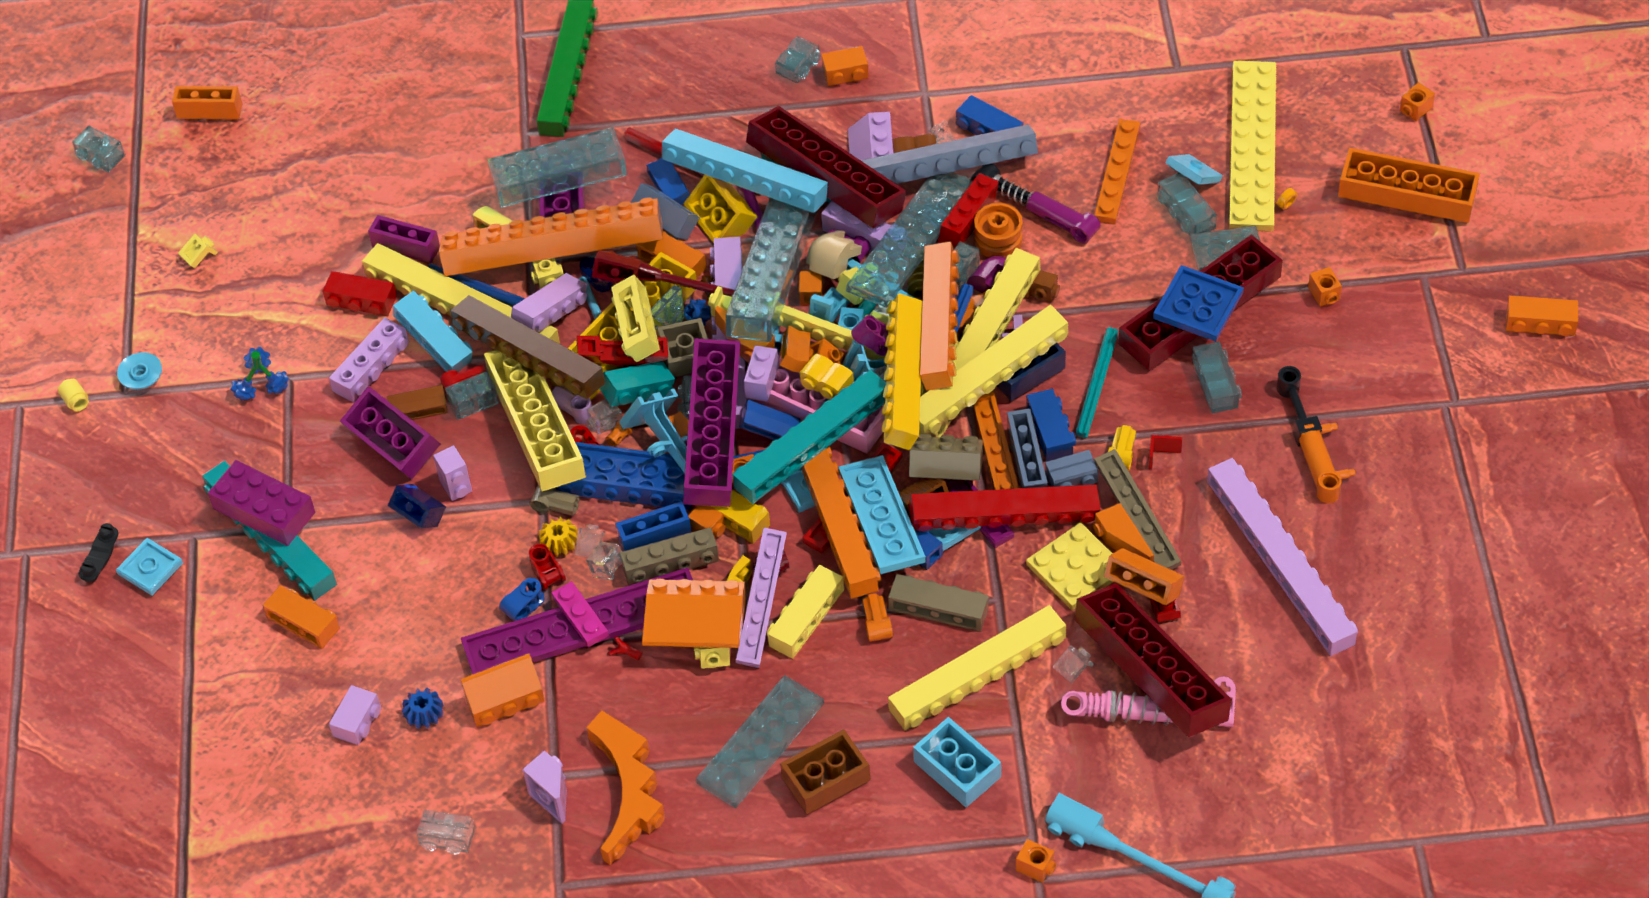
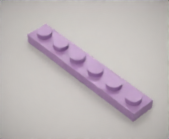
(761, 597)

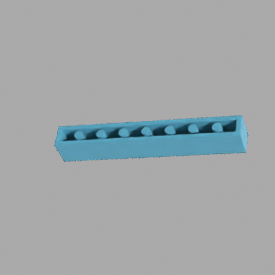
(744, 170)

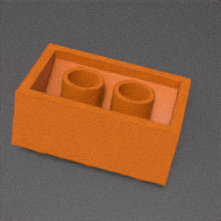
(502, 690)

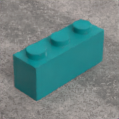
(643, 380)

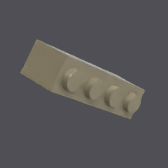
(939, 602)

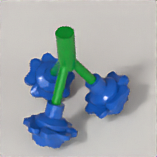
(258, 361)

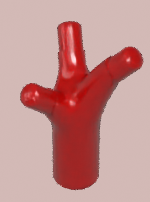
(624, 648)

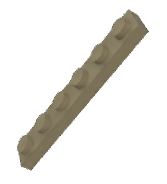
(1135, 505)

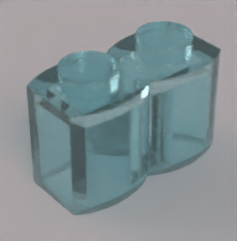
(797, 59)

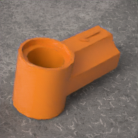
(877, 623)

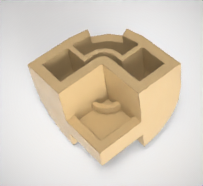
(830, 254)

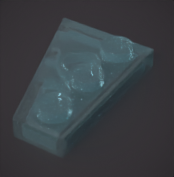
(1213, 244)

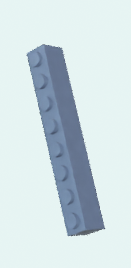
(956, 154)

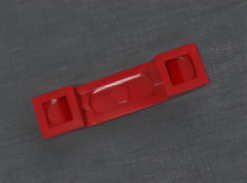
(612, 353)

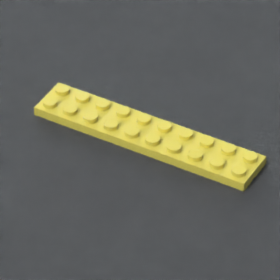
(1253, 145)

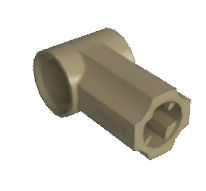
(554, 501)

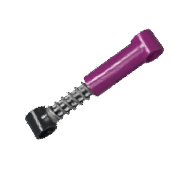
(1080, 225)

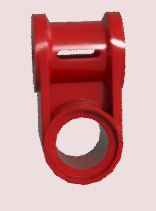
(547, 569)

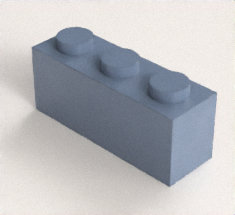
(675, 217)

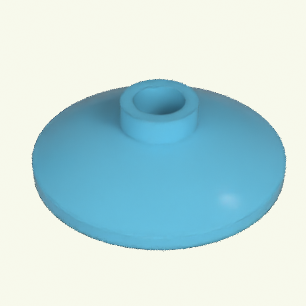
(139, 370)

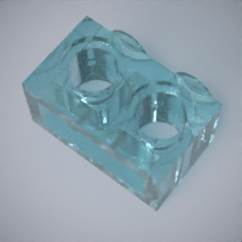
(472, 395)

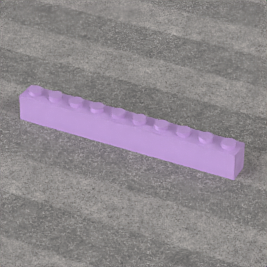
(727, 271)
(1282, 557)

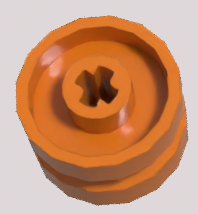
(998, 230)

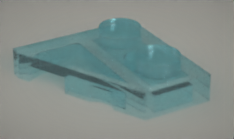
(670, 307)

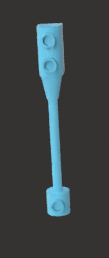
(1084, 823)

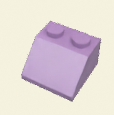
(547, 784)

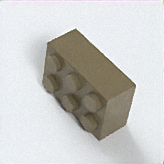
(946, 457)

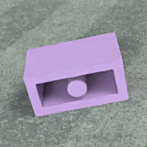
(761, 373)
(452, 473)
(355, 715)

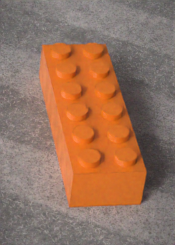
(1408, 185)

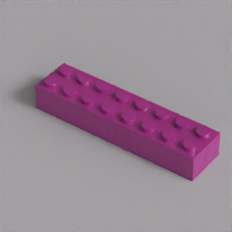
(711, 423)

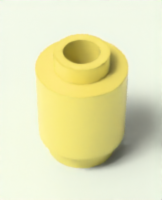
(73, 394)

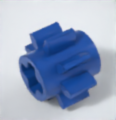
(698, 309)

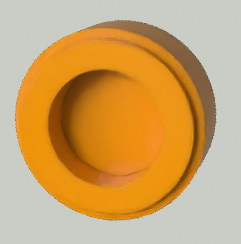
(1287, 198)

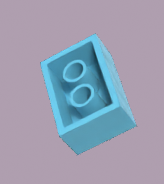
(957, 762)

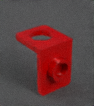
(1164, 444)

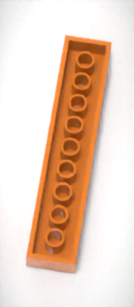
(551, 236)

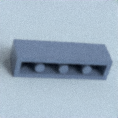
(1025, 449)

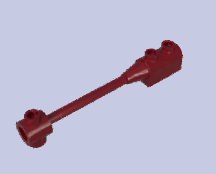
(617, 268)

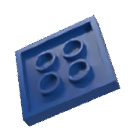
(1198, 303)

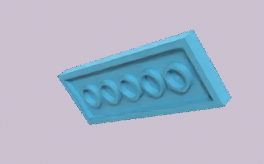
(882, 515)

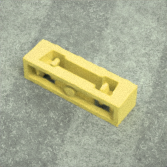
(636, 342)

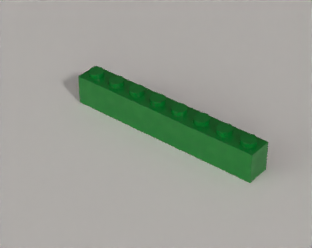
(566, 68)

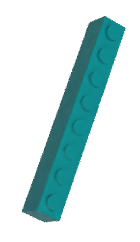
(810, 437)
(297, 559)

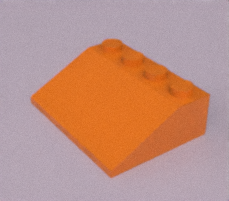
(694, 613)

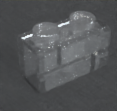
(445, 832)

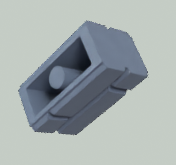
(1072, 470)

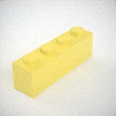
(805, 611)

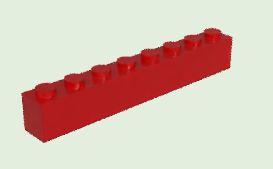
(1004, 507)

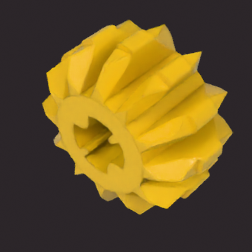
(559, 536)

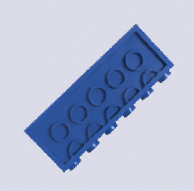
(628, 476)

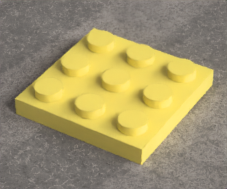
(1072, 565)

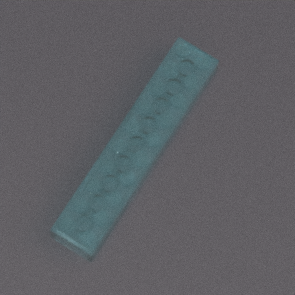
(768, 272)

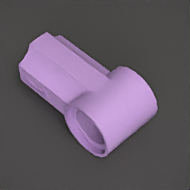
(572, 404)

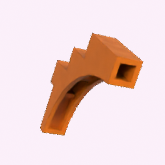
(638, 809)

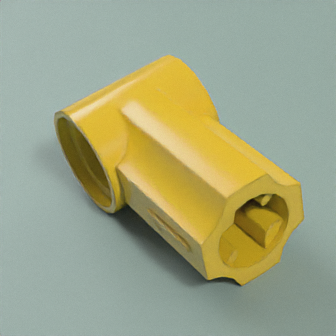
(1124, 443)

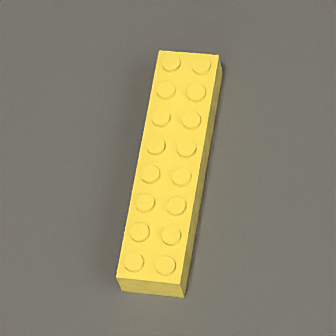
(536, 422)

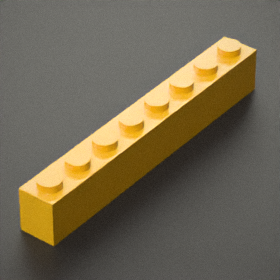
(902, 372)

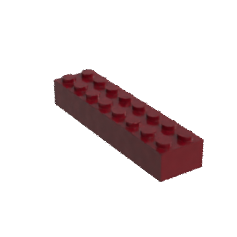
(805, 150)
(1245, 264)
(1153, 660)

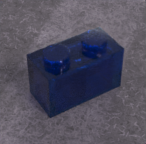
(417, 506)

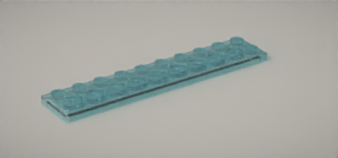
(905, 241)

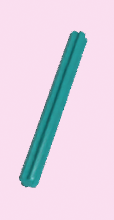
(1096, 382)

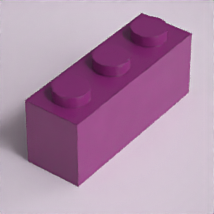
(405, 238)

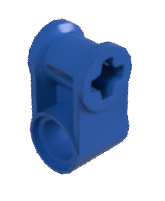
(521, 602)

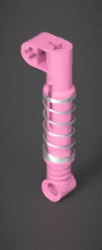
(1132, 706)

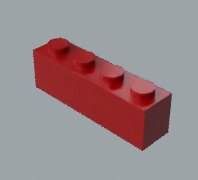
(960, 221)

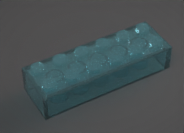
(557, 167)

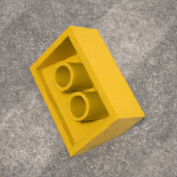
(720, 209)

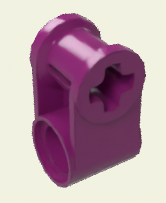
(871, 334)

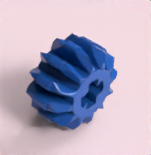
(422, 708)

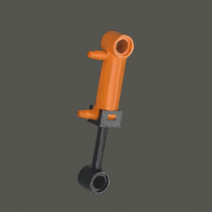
(1308, 436)

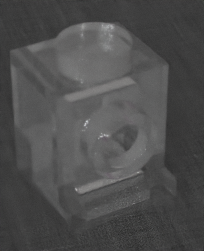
(603, 417)
(604, 560)

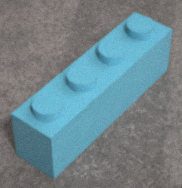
(432, 332)

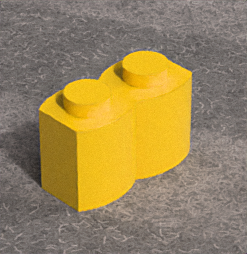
(825, 376)

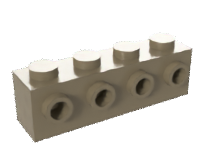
(670, 555)

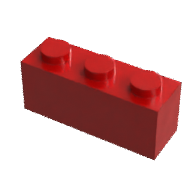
(359, 293)

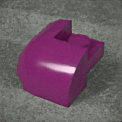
(985, 273)

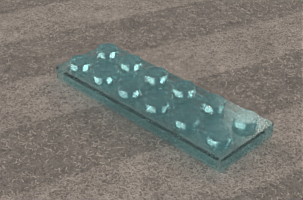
(760, 741)

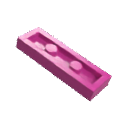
(580, 614)

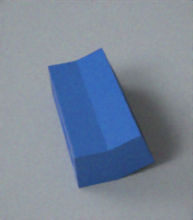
(668, 180)
(766, 420)

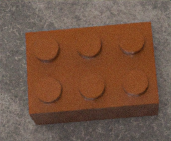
(825, 771)

